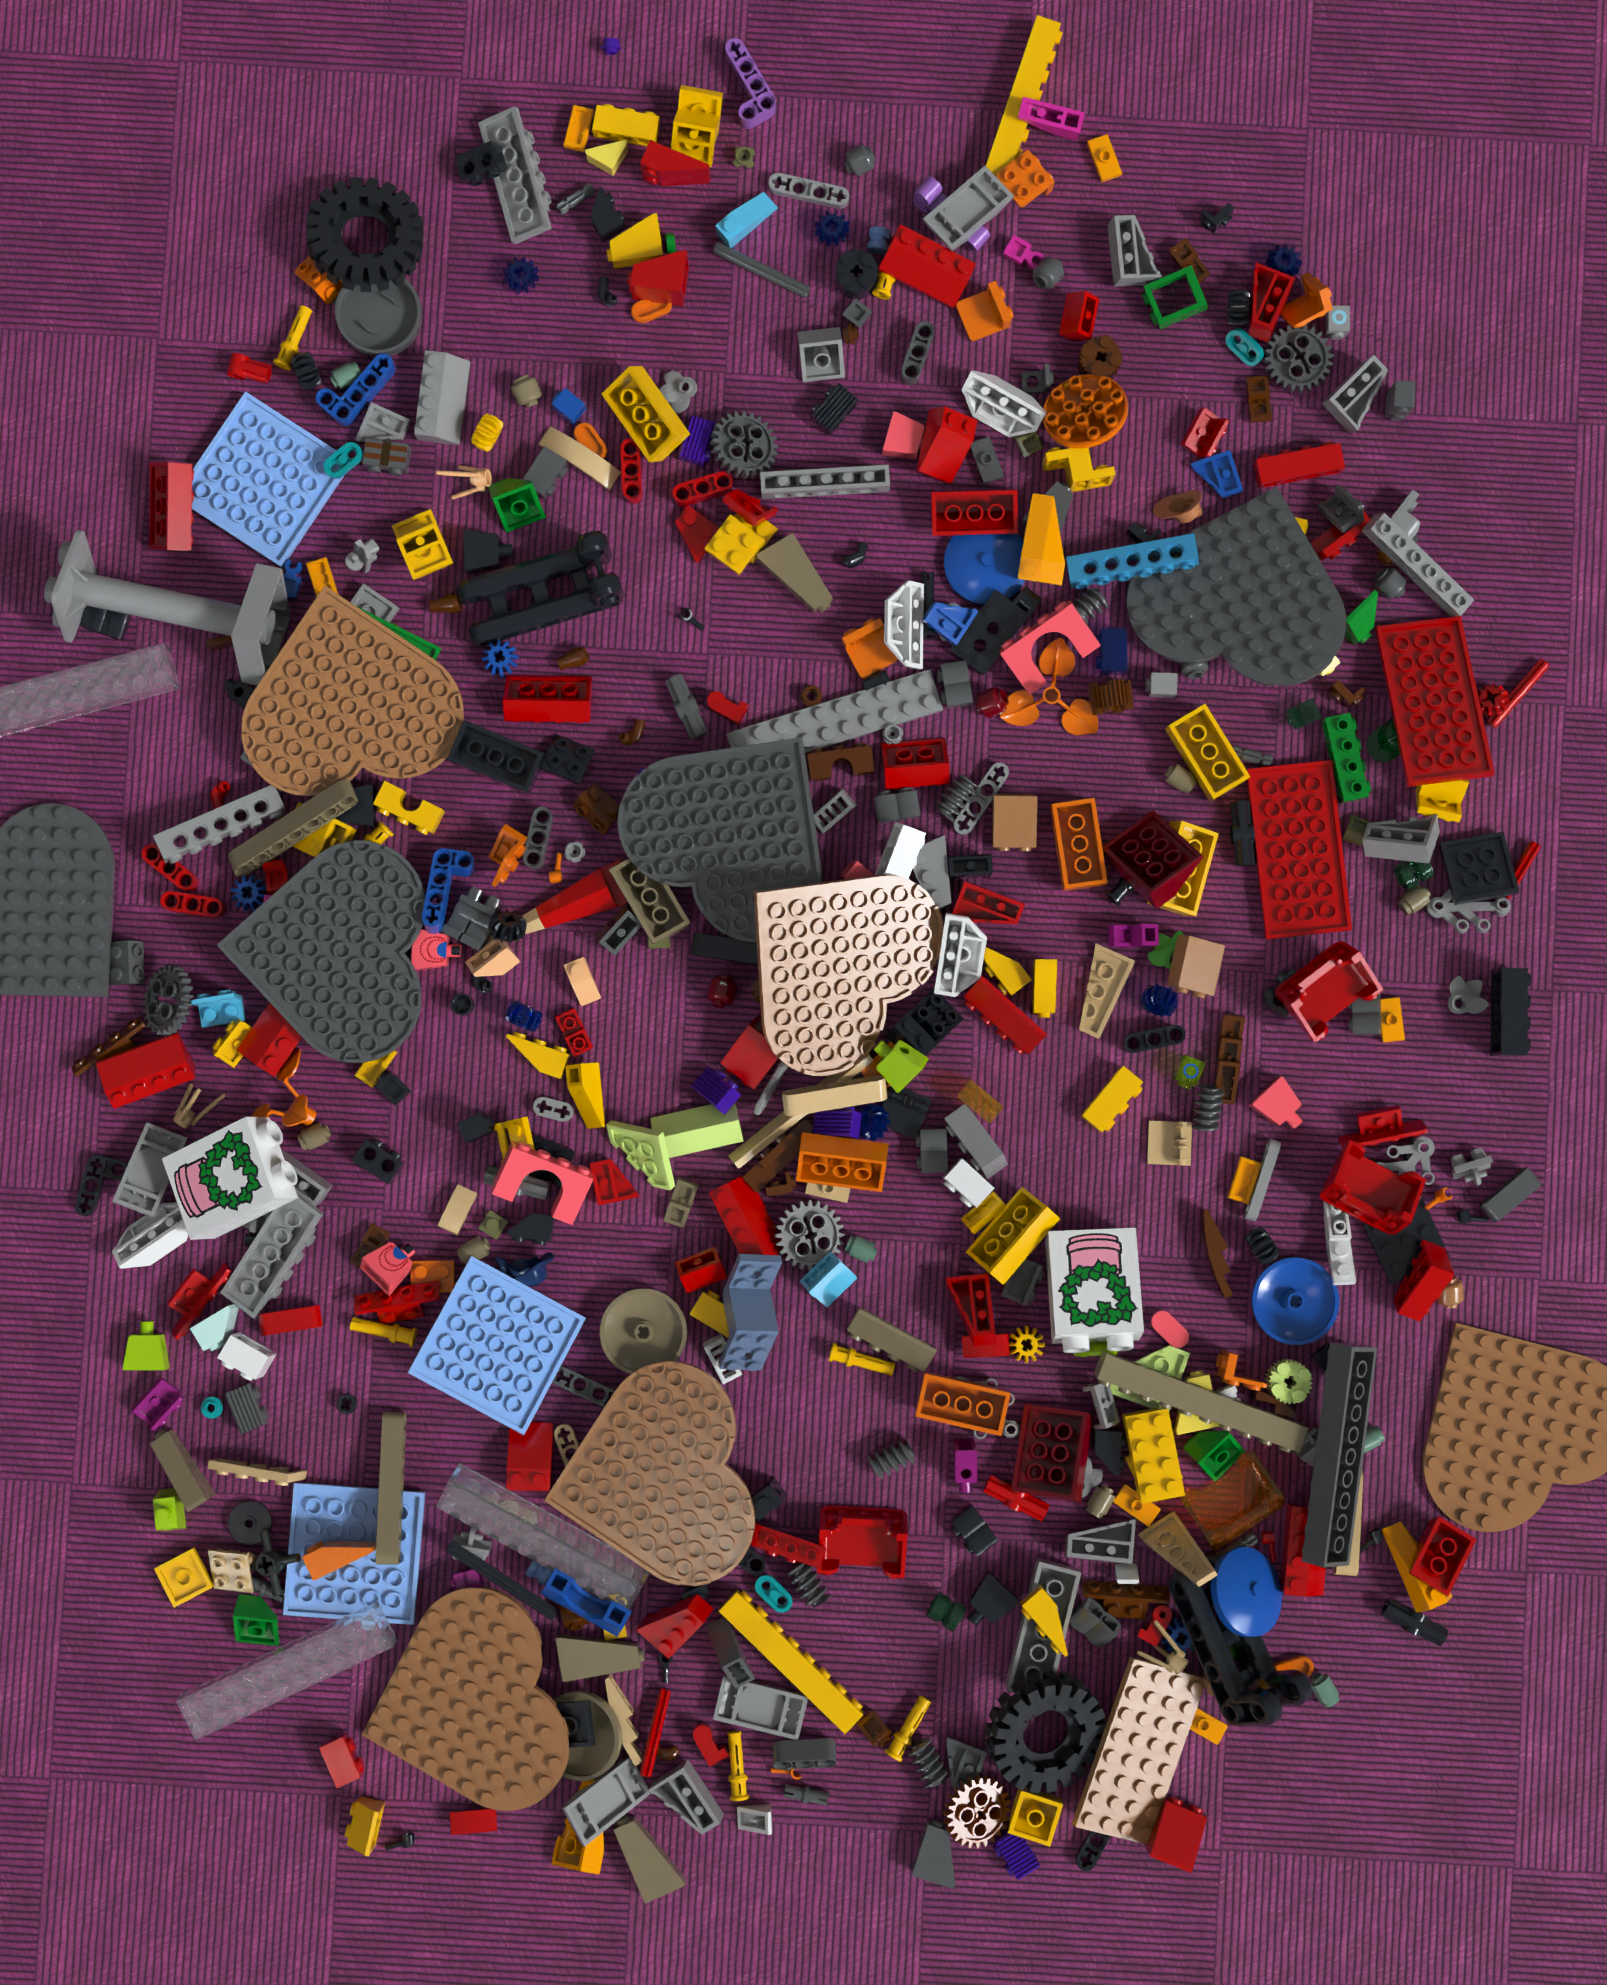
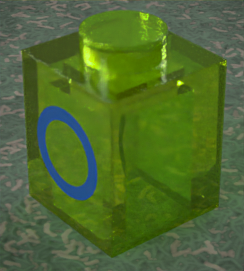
(1189, 1072)

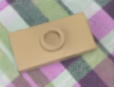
(830, 1192)

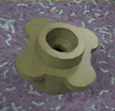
(744, 151)

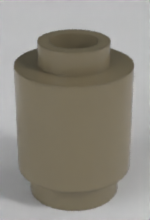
(1180, 778)
(1414, 900)
(314, 1136)
(476, 1247)
(1100, 1501)

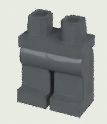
(472, 919)

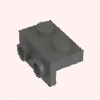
(1342, 509)
(127, 963)
(1022, 1281)

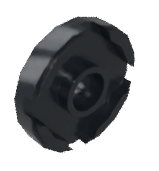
(257, 1513)

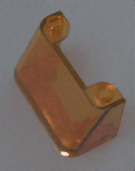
(1234, 1502)

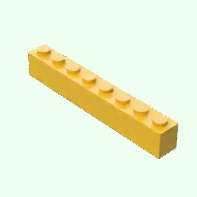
(1027, 84)
(791, 1661)

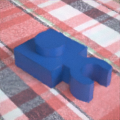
(292, 582)

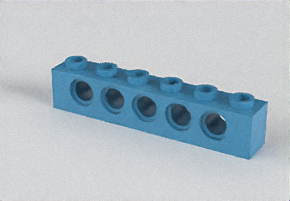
(1122, 555)

